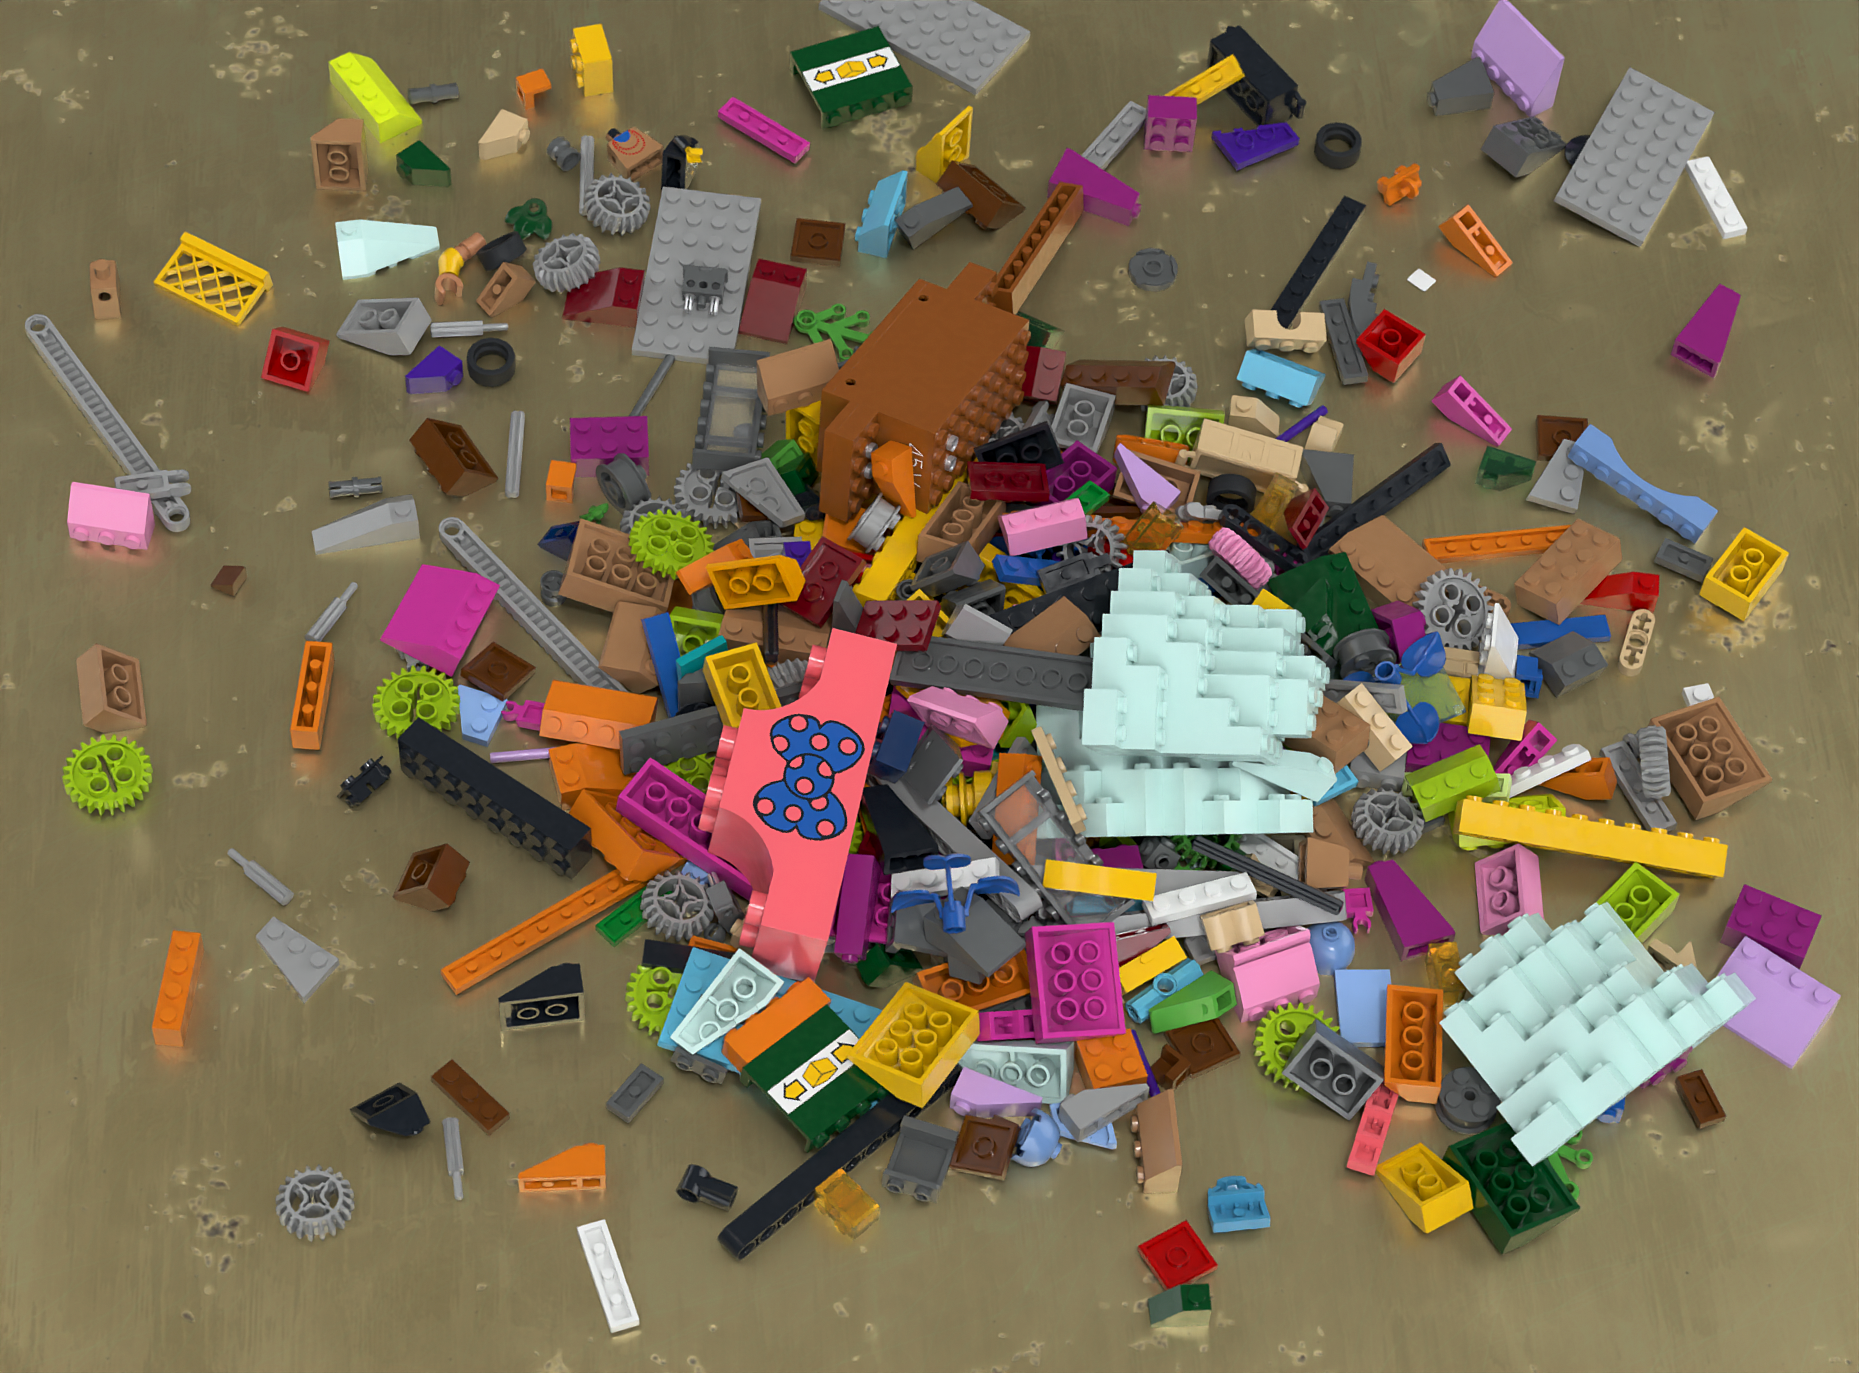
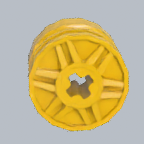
(964, 798)

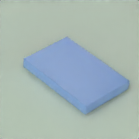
(1362, 1005)

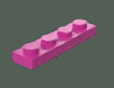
(763, 130)

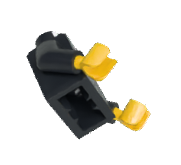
(680, 162)

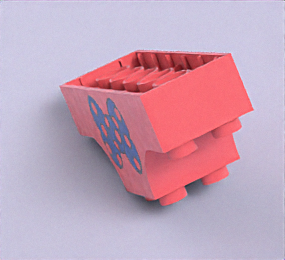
(791, 798)

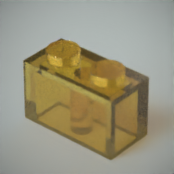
(1274, 500)
(1153, 530)
(1441, 963)
(846, 1204)

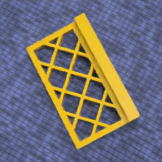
(227, 265)

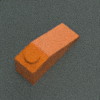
(1475, 241)
(894, 475)
(695, 575)
(1587, 781)
(571, 1170)

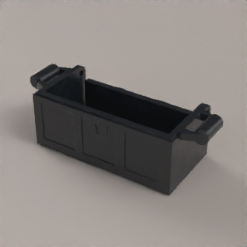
(1266, 90)

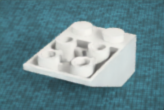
(1498, 646)

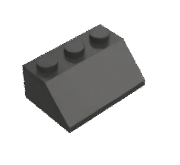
(1333, 1070)

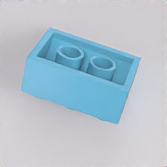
(879, 219)
(1280, 377)

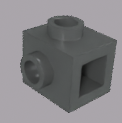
(1158, 853)

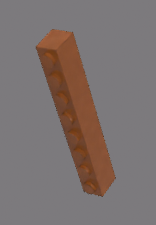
(1038, 246)

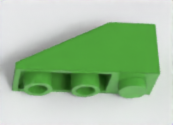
(1197, 1002)

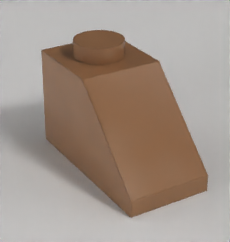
(505, 289)

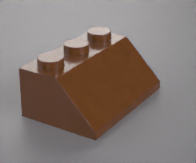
(991, 203)
(452, 458)

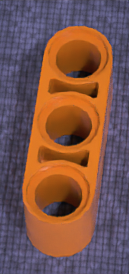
(1156, 448)

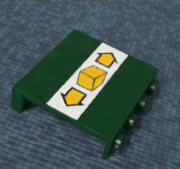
(852, 76)
(813, 1078)

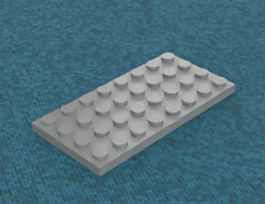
(944, 36)
(1634, 157)
(704, 232)

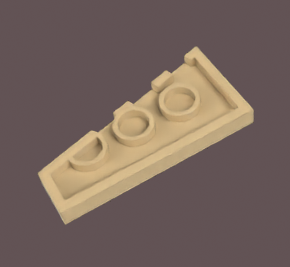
(1064, 788)

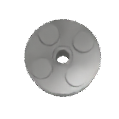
(874, 523)

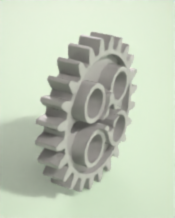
(694, 485)
(1434, 600)

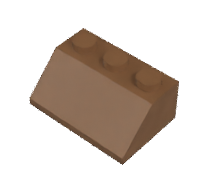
(340, 156)
(795, 377)
(1181, 477)
(1057, 630)
(626, 648)
(110, 690)
(1333, 827)
(1157, 1144)

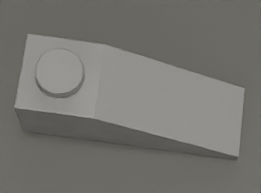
(1096, 1108)

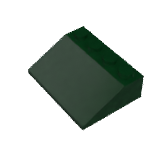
(1349, 603)
(1508, 1193)

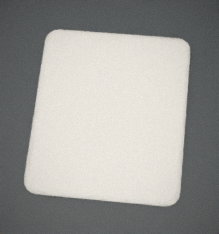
(1421, 280)

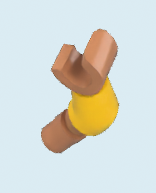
(450, 264)

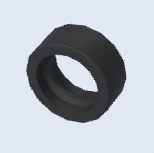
(1342, 132)
(502, 249)
(494, 377)
(1231, 484)

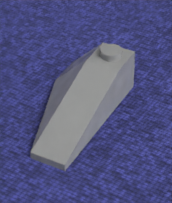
(377, 524)

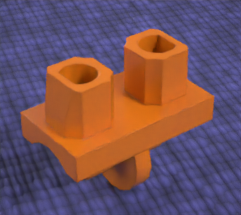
(1402, 184)

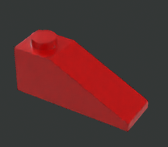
(1626, 592)

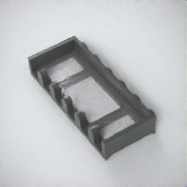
(730, 411)
(1036, 830)

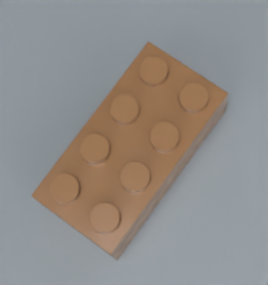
(960, 521)
(1568, 571)
(1337, 736)

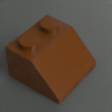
(432, 878)

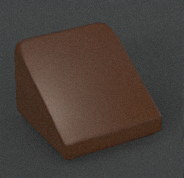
(230, 579)

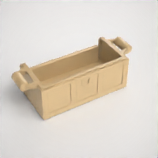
(1237, 451)

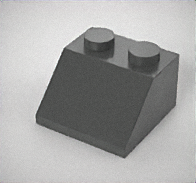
(948, 570)
(983, 596)
(1569, 662)

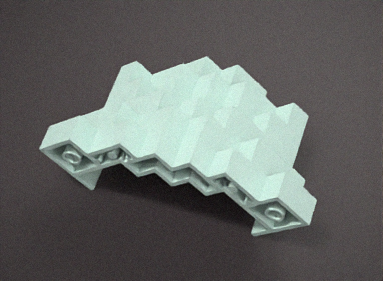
(1197, 674)
(1165, 792)
(1577, 1020)

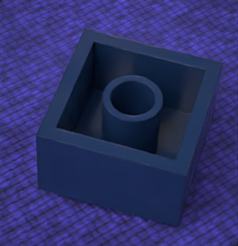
(894, 746)

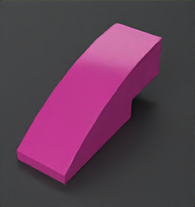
(1006, 1025)

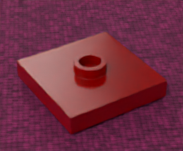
(1177, 1256)

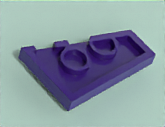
(1254, 145)

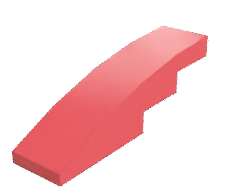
(1372, 1130)

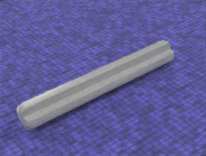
(586, 168)
(514, 457)

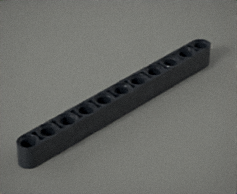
(843, 1152)

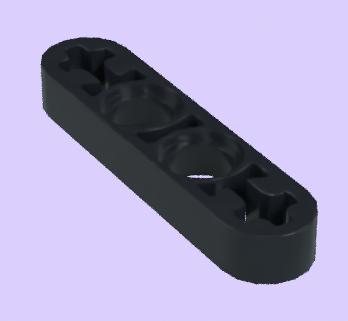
(1261, 542)

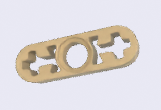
(1639, 652)

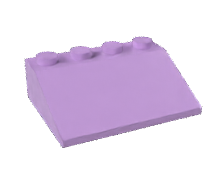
(1519, 59)
(1787, 1004)

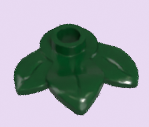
(530, 222)

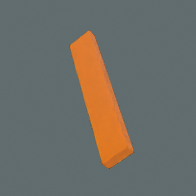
(1493, 544)

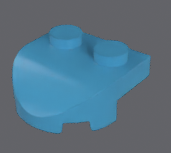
(1237, 1205)

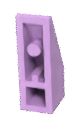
(1144, 482)
(985, 1096)

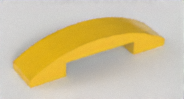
(1099, 880)

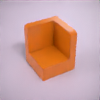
(531, 84)
(561, 481)

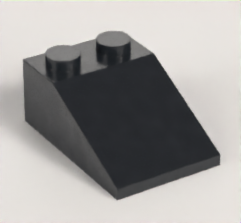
(545, 999)

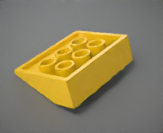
(916, 1043)

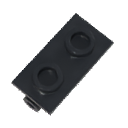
(810, 503)
(356, 789)

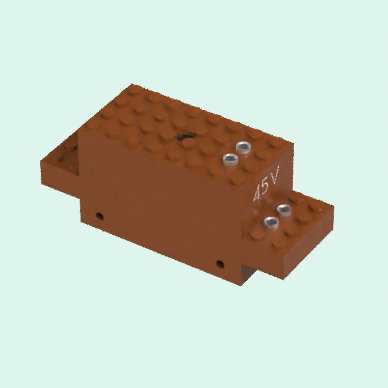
(927, 377)

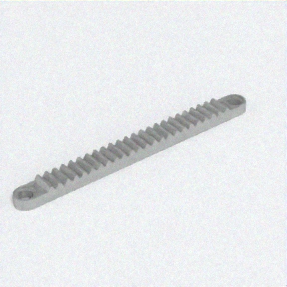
(101, 414)
(526, 607)

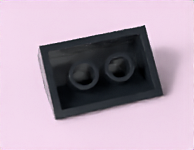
(1029, 445)

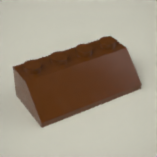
(1129, 380)

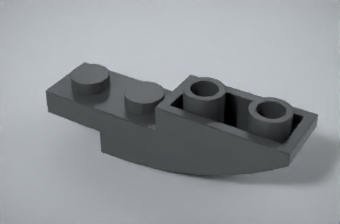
(1360, 302)

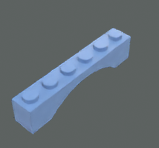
(1682, 513)

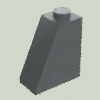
(1462, 90)
(1331, 476)

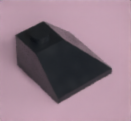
(394, 1110)

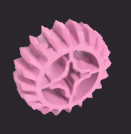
(1240, 557)

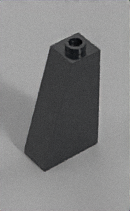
(894, 831)

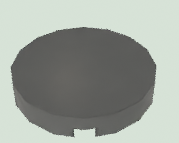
(1153, 270)

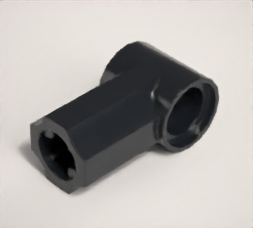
(700, 1185)

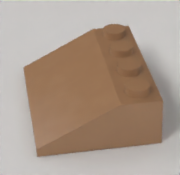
(1387, 562)
(605, 572)
(795, 634)
(1710, 757)

